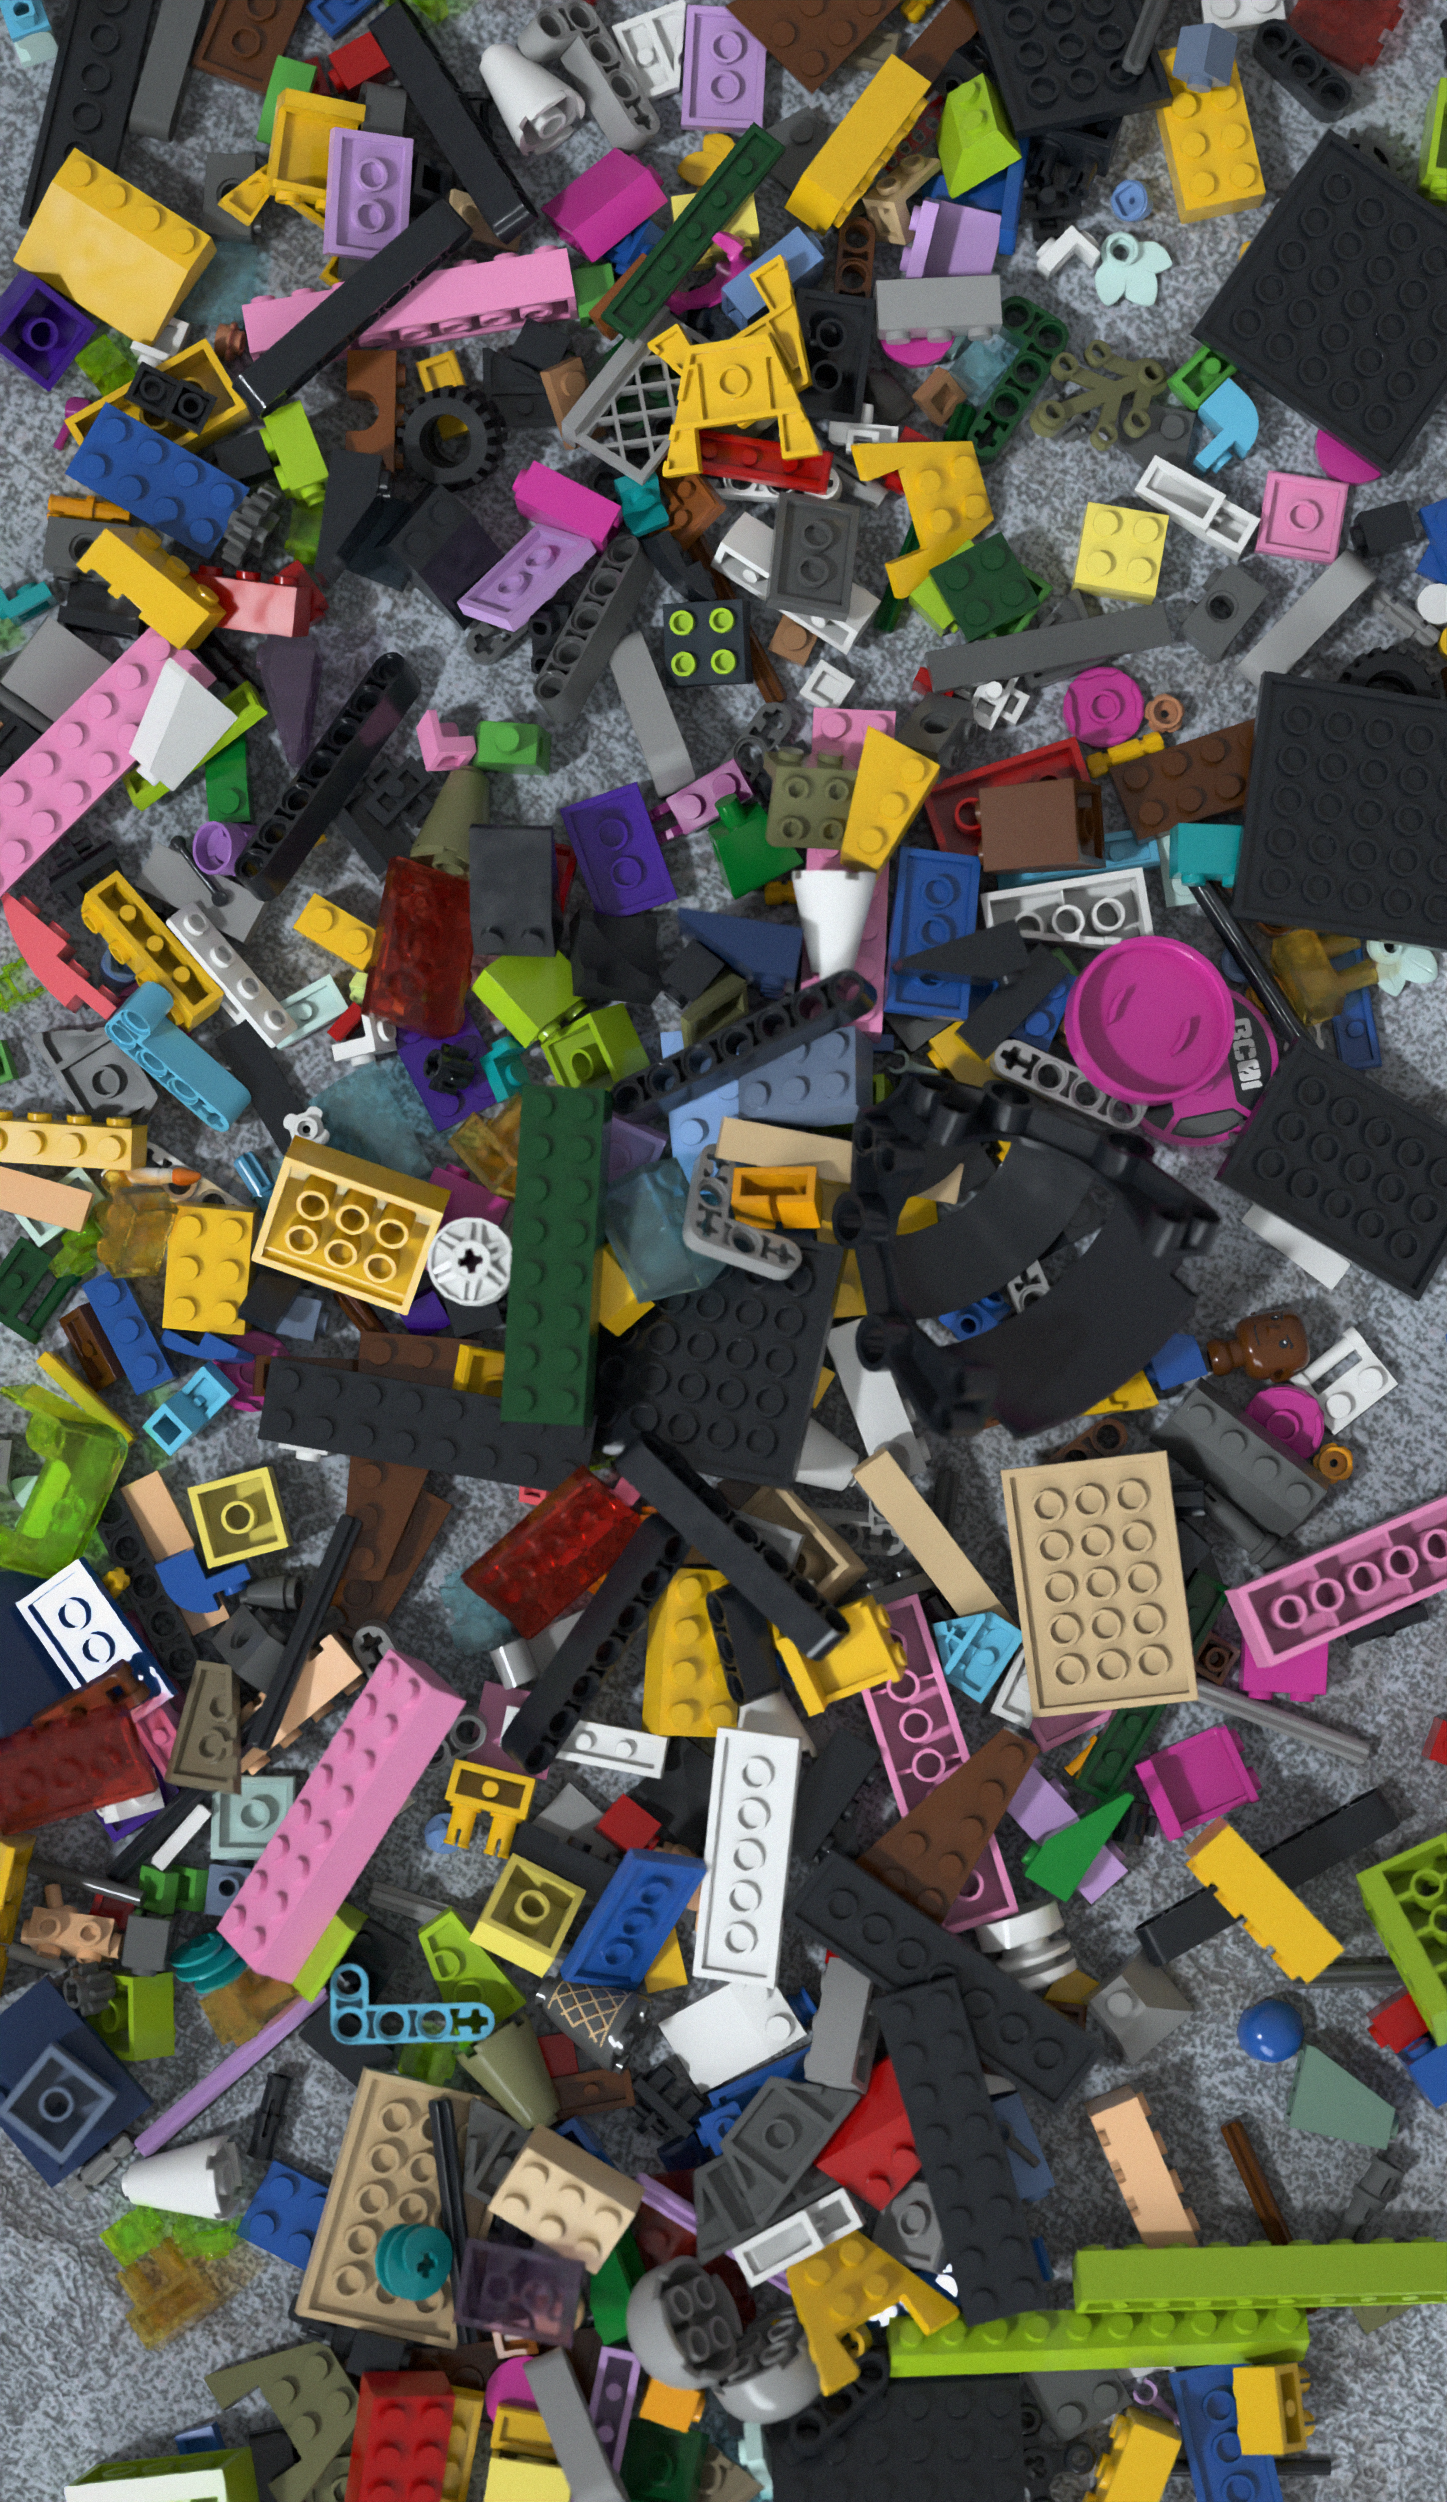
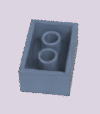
(812, 1084)

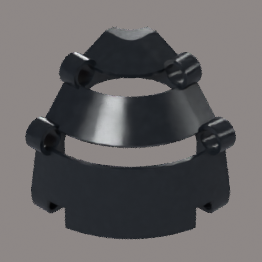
(1077, 1337)

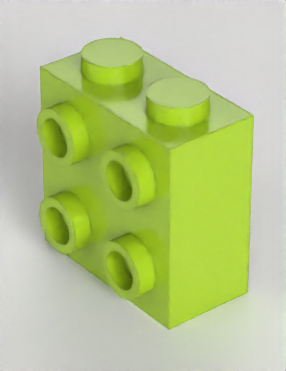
(293, 443)
(530, 995)

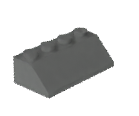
(1241, 1460)

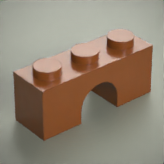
(377, 379)

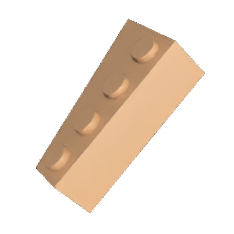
(327, 1672)
(1140, 2169)

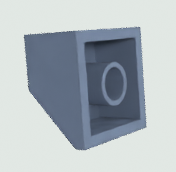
(58, 2102)

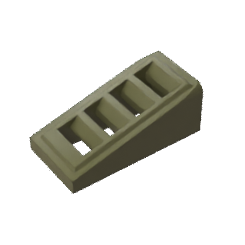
(720, 1005)

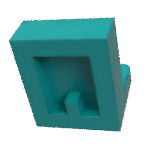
(641, 505)
(29, 603)
(505, 1068)

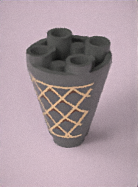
(597, 2019)

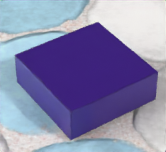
(426, 1314)

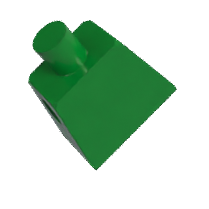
(742, 849)

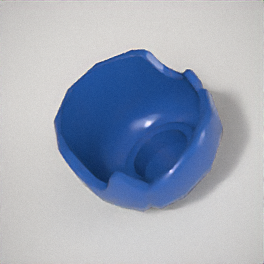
(1270, 2031)

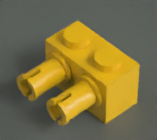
(491, 1790)
(1271, 2408)

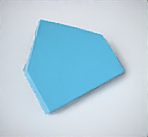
(976, 1651)

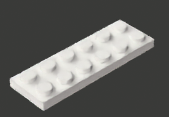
(747, 1856)

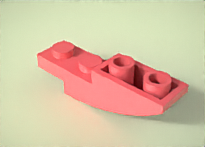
(47, 955)

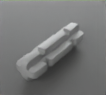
(1404, 618)
(100, 2166)

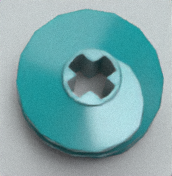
(207, 1961)
(413, 2260)

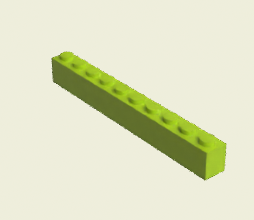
(1259, 2275)
(1098, 2341)

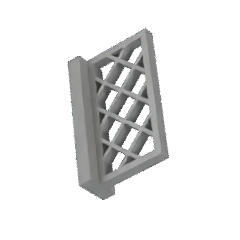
(614, 383)

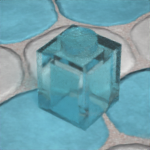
(977, 372)

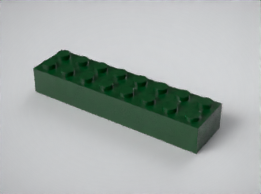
(557, 1256)

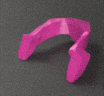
(710, 293)

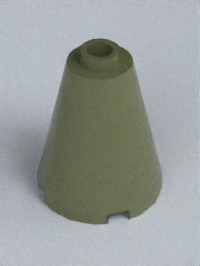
(445, 833)
(514, 2072)

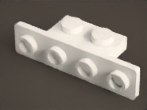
(244, 992)

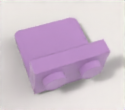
(950, 241)

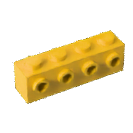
(150, 950)
(72, 1141)

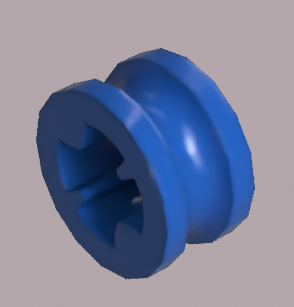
(802, 2005)

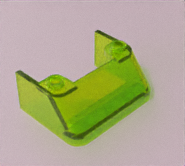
(71, 1487)

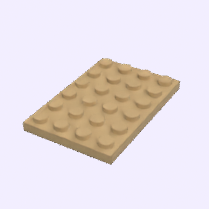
(1100, 1584)
(381, 2181)

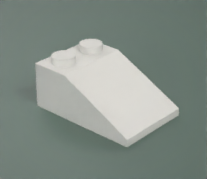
(730, 2031)

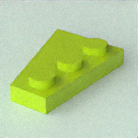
(467, 1971)

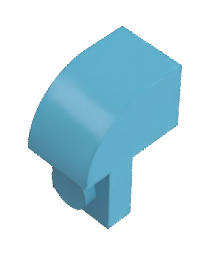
(1233, 421)
(190, 1409)

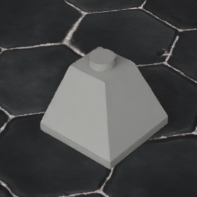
(1137, 2006)

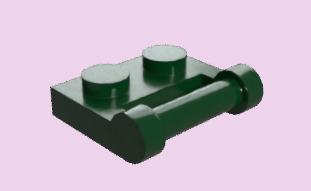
(19, 1278)

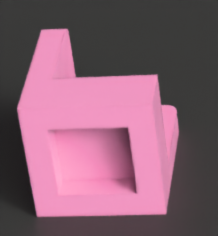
(442, 744)

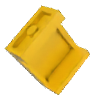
(301, 145)
(857, 1663)

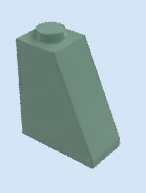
(1336, 2102)

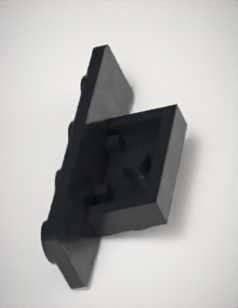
(566, 1858)

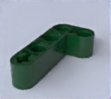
(1011, 387)

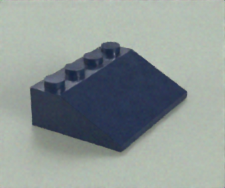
(752, 949)
(27, 1670)
(25, 2034)

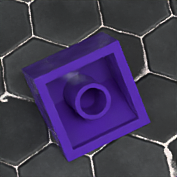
(40, 330)

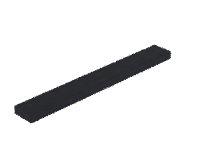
(268, 1089)

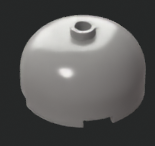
(683, 2325)
(773, 2371)

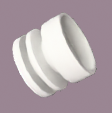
(456, 1281)
(1026, 1944)

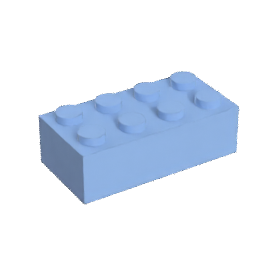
(699, 1120)

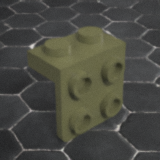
(809, 798)

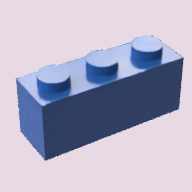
(131, 1332)

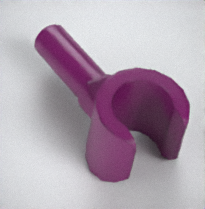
(72, 406)

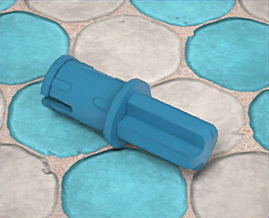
(256, 1179)

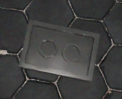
(812, 556)

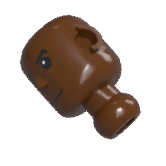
(1265, 1345)

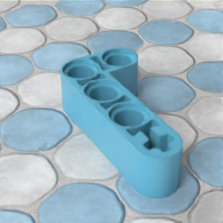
(175, 1059)
(411, 2012)

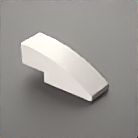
(1197, 507)
(798, 2236)

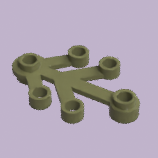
(1103, 393)

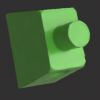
(512, 748)

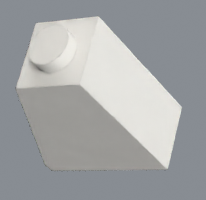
(178, 727)

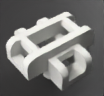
(865, 432)
(998, 695)

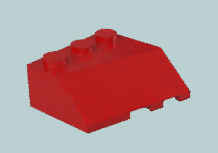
(874, 2144)

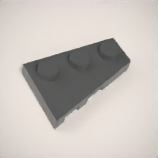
(803, 141)

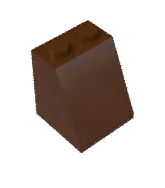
(1041, 827)

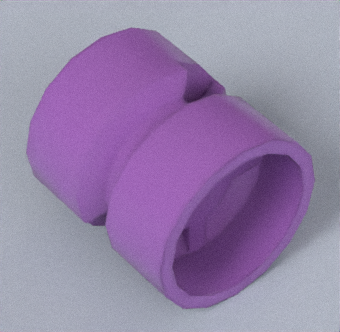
(220, 844)

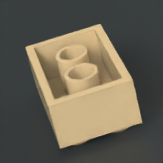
(567, 2198)

